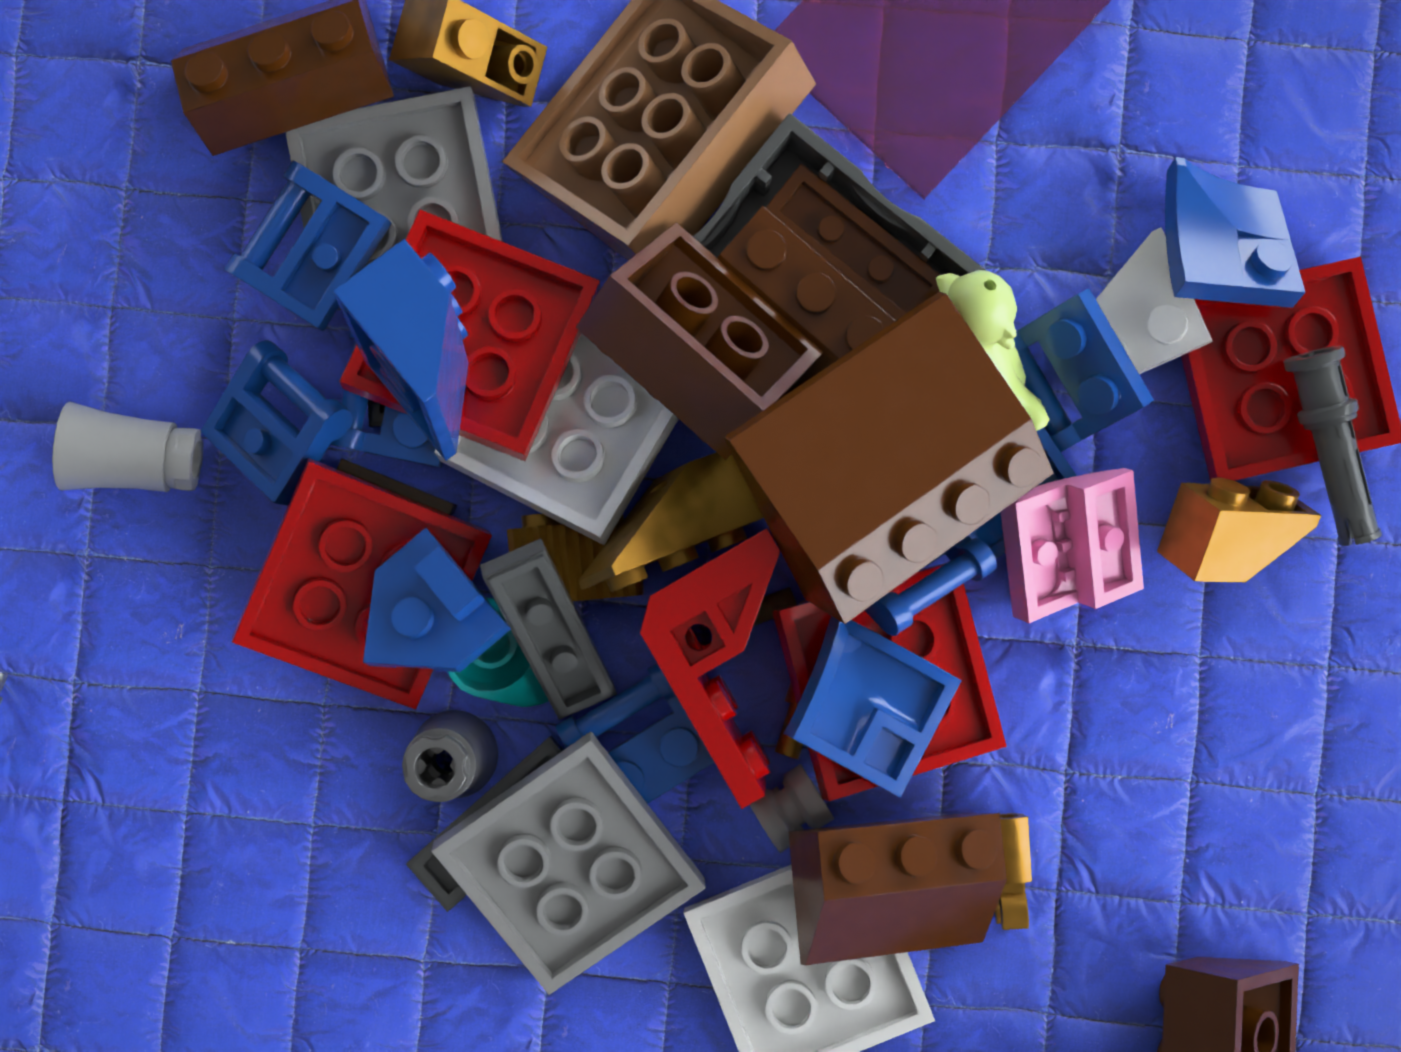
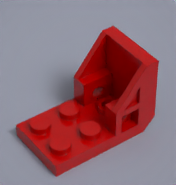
(726, 600)

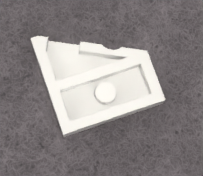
(1146, 314)

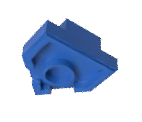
(428, 611)

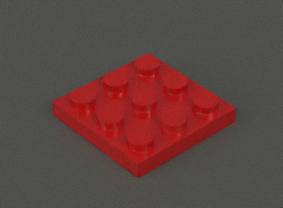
(518, 329)
(1250, 402)
(321, 572)
(938, 634)

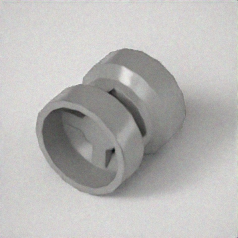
(791, 808)

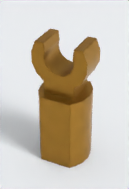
(1012, 905)

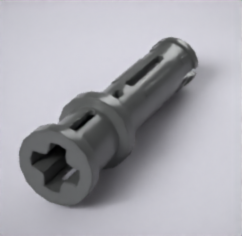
(1329, 417)

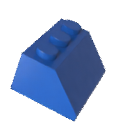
(412, 338)

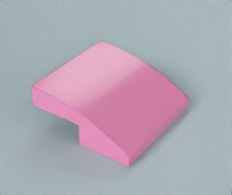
(1073, 544)

